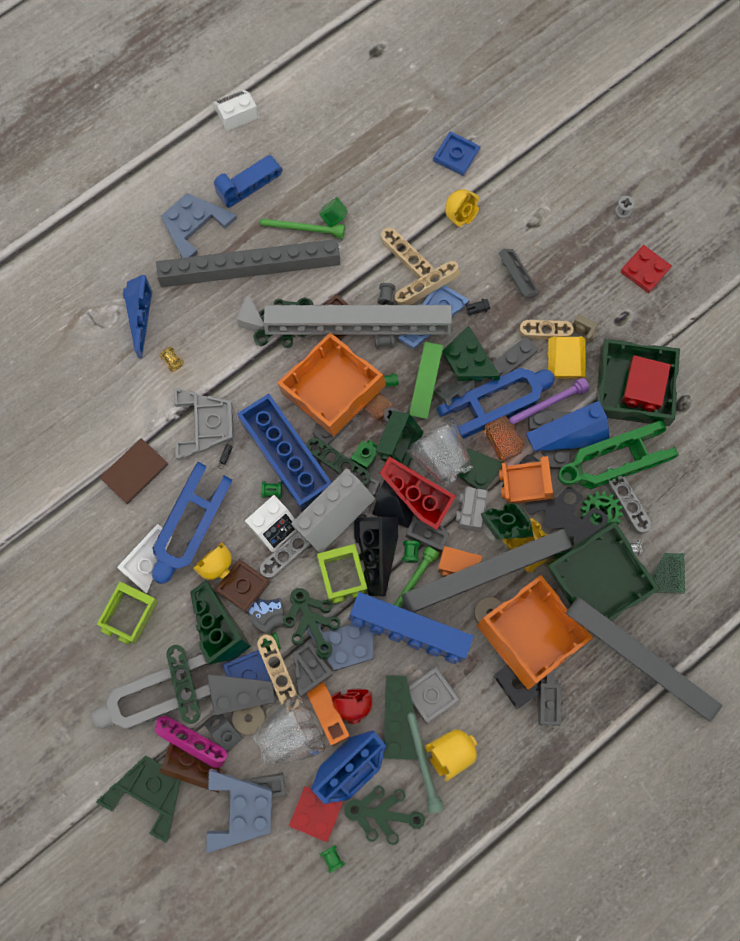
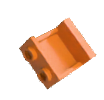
(526, 482)

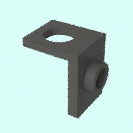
(223, 732)

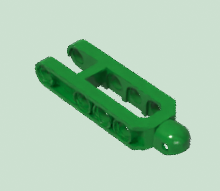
(573, 473)

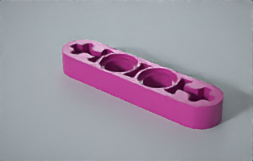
(192, 739)

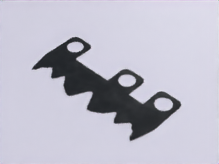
(560, 514)

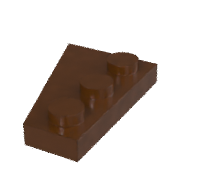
(186, 767)

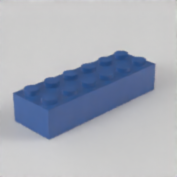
(284, 451)
(410, 628)

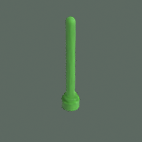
(337, 231)
(429, 556)

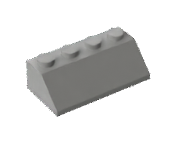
(333, 511)

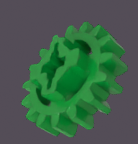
(595, 502)

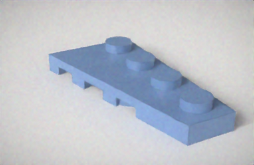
(441, 296)

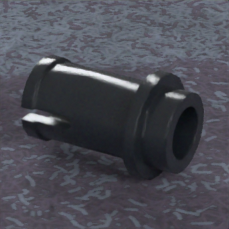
(478, 307)

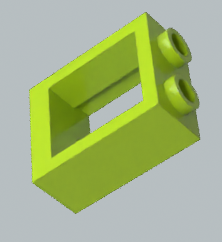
(339, 554)
(112, 605)

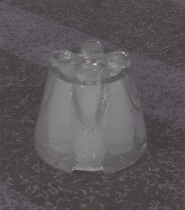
(441, 453)
(290, 733)

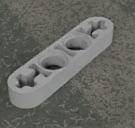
(630, 498)
(286, 547)

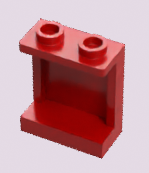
(646, 384)

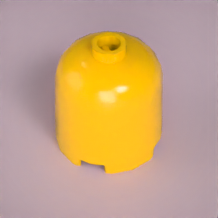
(452, 753)

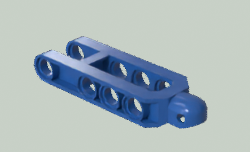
(538, 381)
(166, 563)

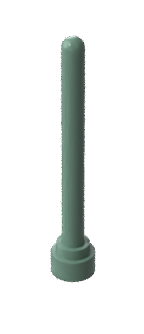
(434, 802)

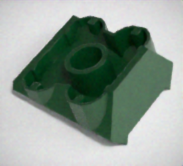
(508, 523)

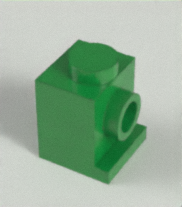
(365, 461)

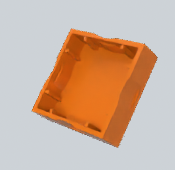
(332, 384)
(533, 632)

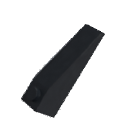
(377, 545)

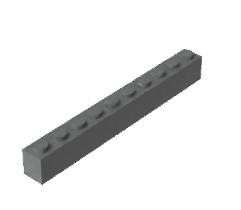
(248, 263)

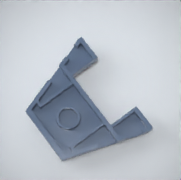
(188, 217)
(349, 645)
(248, 811)

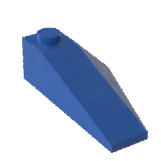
(138, 301)
(572, 431)

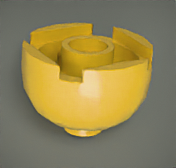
(462, 207)
(215, 563)

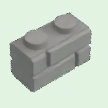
(473, 504)

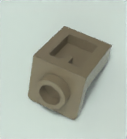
(585, 326)

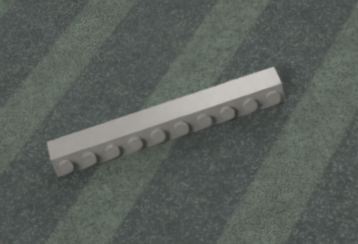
(357, 319)

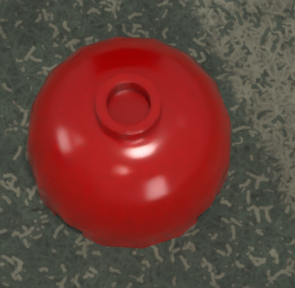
(353, 705)

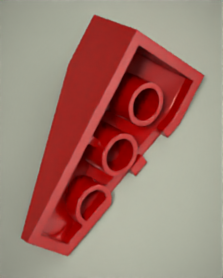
(421, 495)

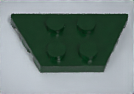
(469, 358)

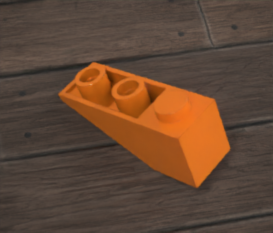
(327, 715)

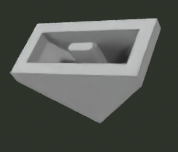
(249, 316)

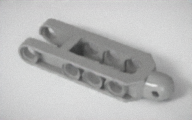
(110, 714)

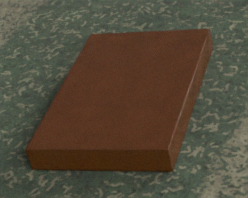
(134, 471)

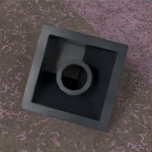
(391, 505)

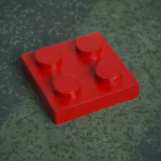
(646, 268)
(314, 816)

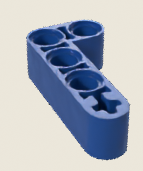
(247, 182)

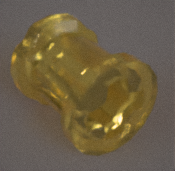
(171, 359)

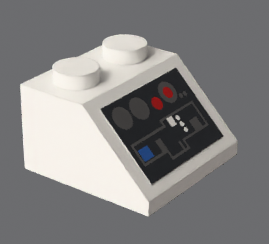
(236, 109)
(272, 524)

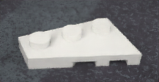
(141, 560)

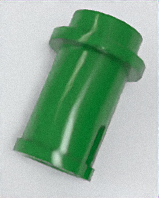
(391, 380)

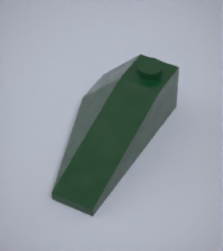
(218, 631)

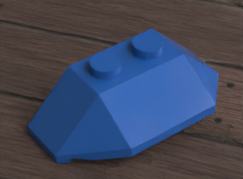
(349, 768)

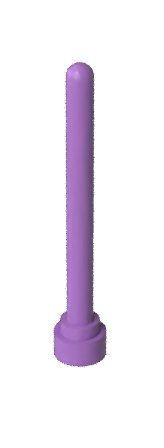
(579, 387)

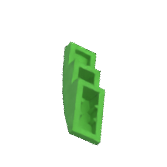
(426, 380)

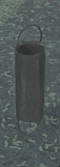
(225, 455)

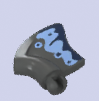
(267, 614)

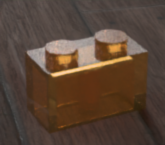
(503, 438)

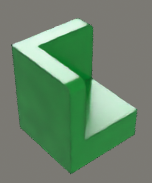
(333, 212)

